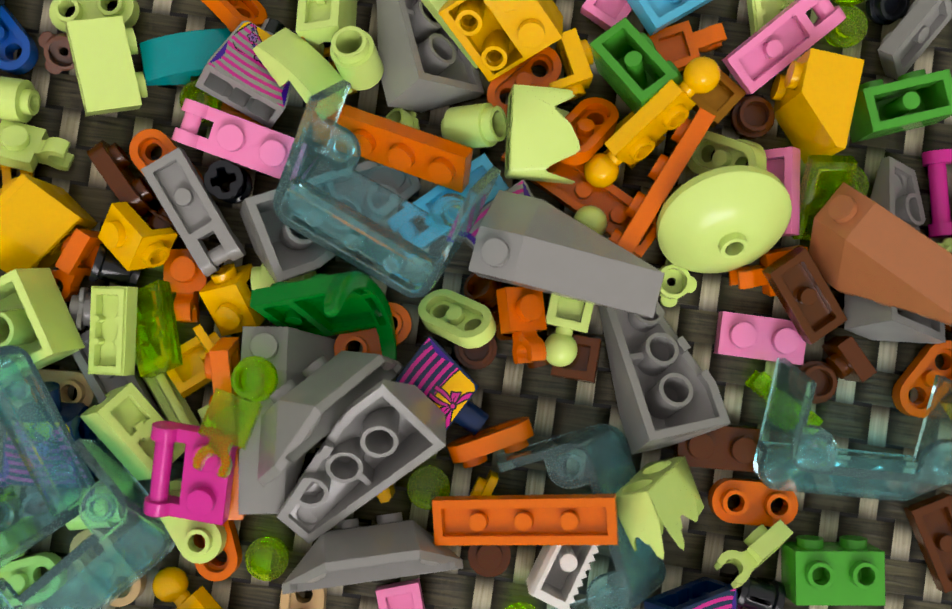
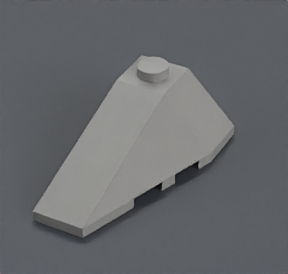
(421, 60)
(899, 193)
(548, 251)
(291, 254)
(290, 353)
(658, 383)
(364, 454)

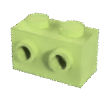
(105, 65)

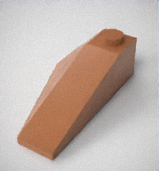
(880, 256)

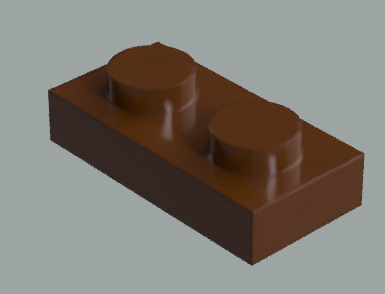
(804, 295)
(721, 449)
(933, 531)

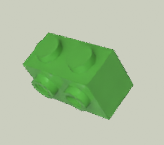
(632, 64)
(901, 105)
(833, 572)

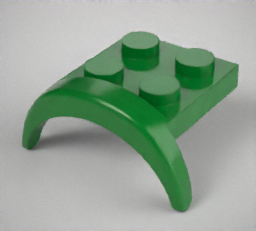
(329, 306)

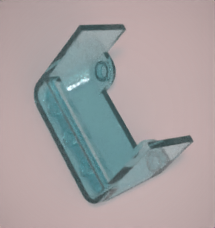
(360, 218)
(807, 456)
(603, 460)
(38, 465)
(115, 555)

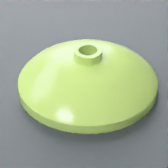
(723, 219)

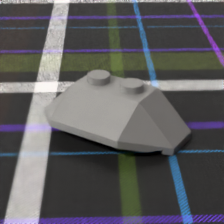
(311, 409)
(370, 554)

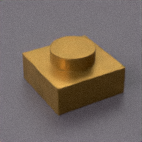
(720, 99)

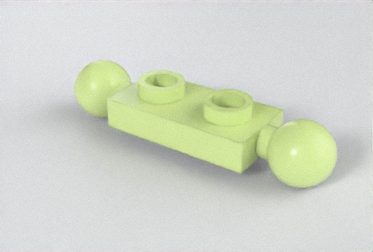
(568, 313)

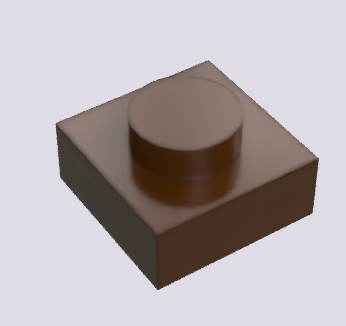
(848, 359)
(585, 364)

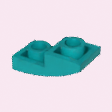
(179, 55)

